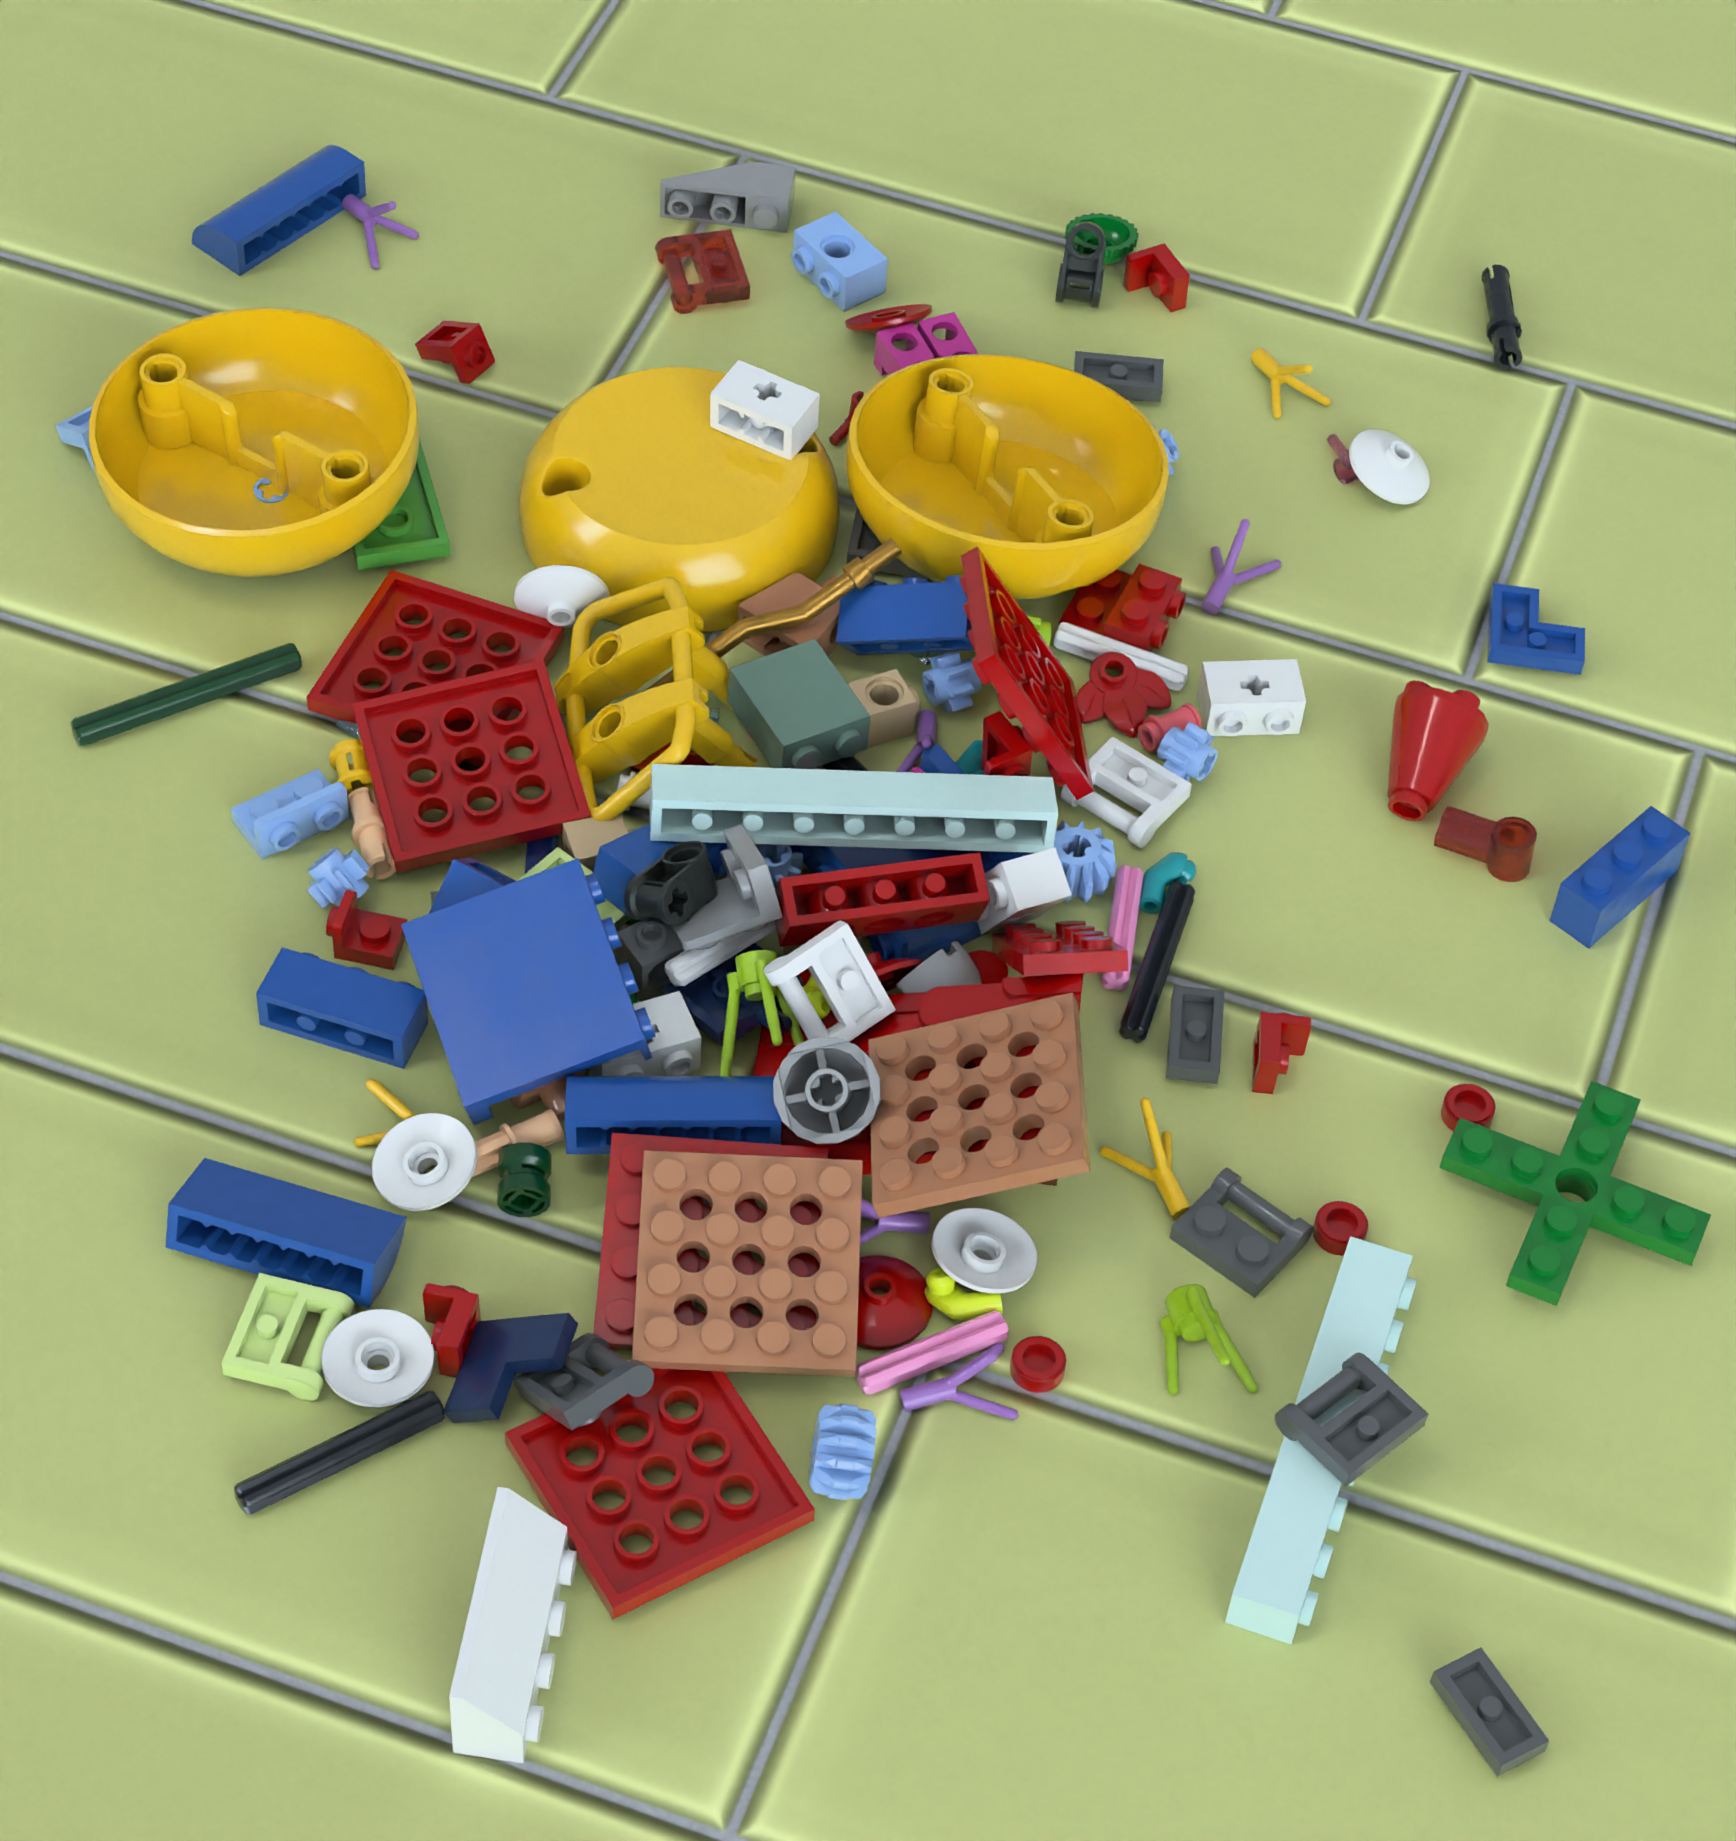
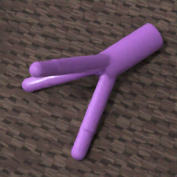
(371, 217)
(1224, 573)
(925, 738)
(904, 1222)
(944, 1388)

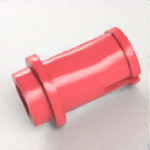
(1155, 727)

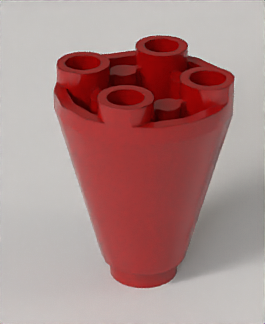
(1430, 745)

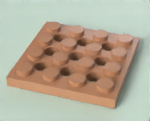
(1006, 1160)
(717, 1341)

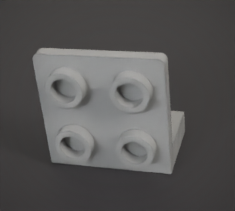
(743, 901)

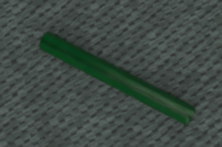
(185, 694)

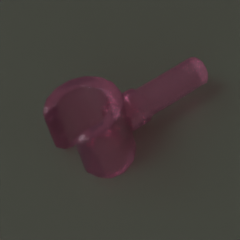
(1342, 465)

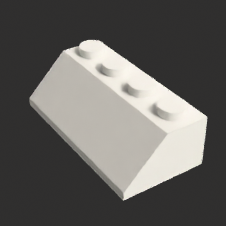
(510, 1630)

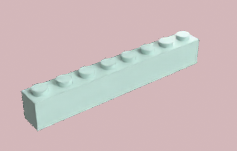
(853, 808)
(1302, 1493)

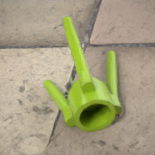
(756, 986)
(1196, 1320)

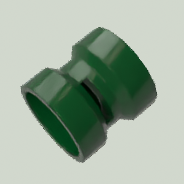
(524, 1180)

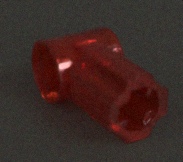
(1503, 844)

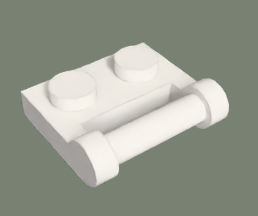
(1136, 782)
(843, 979)

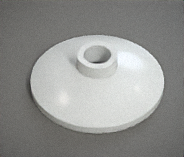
(1389, 467)
(558, 593)
(413, 1148)
(984, 1250)
(372, 1340)

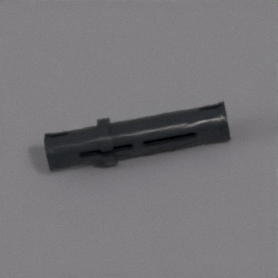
(1503, 326)

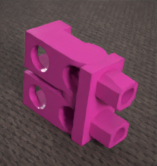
(921, 343)

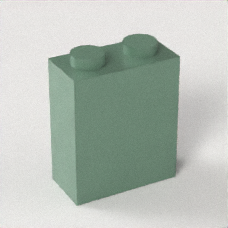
(798, 707)

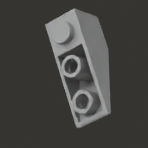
(735, 195)

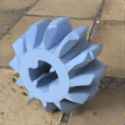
(1085, 860)
(842, 1451)

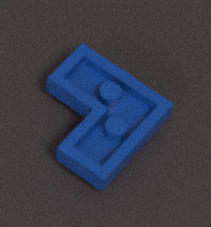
(1522, 641)

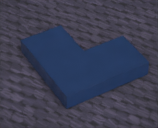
(500, 1352)

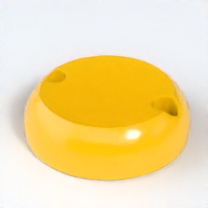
(250, 399)
(1007, 458)
(652, 492)

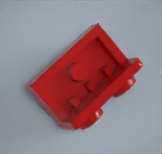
(1004, 748)

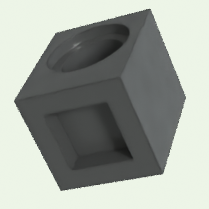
(647, 949)

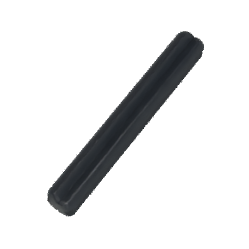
(1157, 962)
(339, 1452)

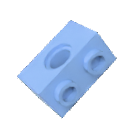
(839, 261)

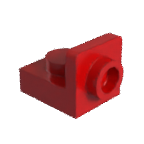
(1161, 272)
(458, 344)
(364, 935)
(1274, 1041)
(455, 1319)

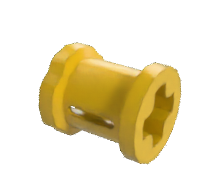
(354, 771)

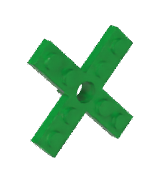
(1583, 1170)

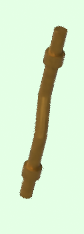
(856, 575)

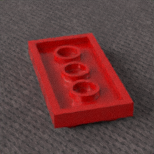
(1067, 950)

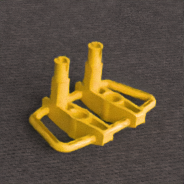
(647, 721)

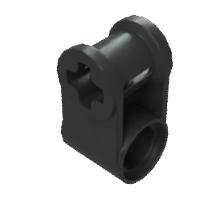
(1082, 268)
(672, 885)

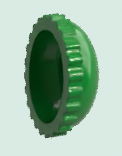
(1119, 233)

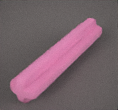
(1124, 921)
(931, 1352)

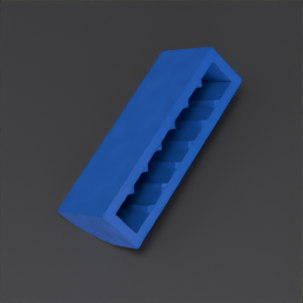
(282, 210)
(670, 1107)
(284, 1231)

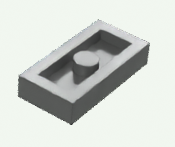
(1127, 375)
(1195, 1034)
(1489, 1711)

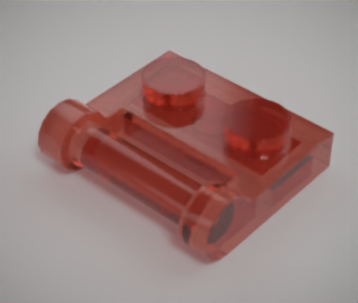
(716, 264)

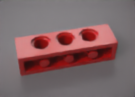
(883, 898)

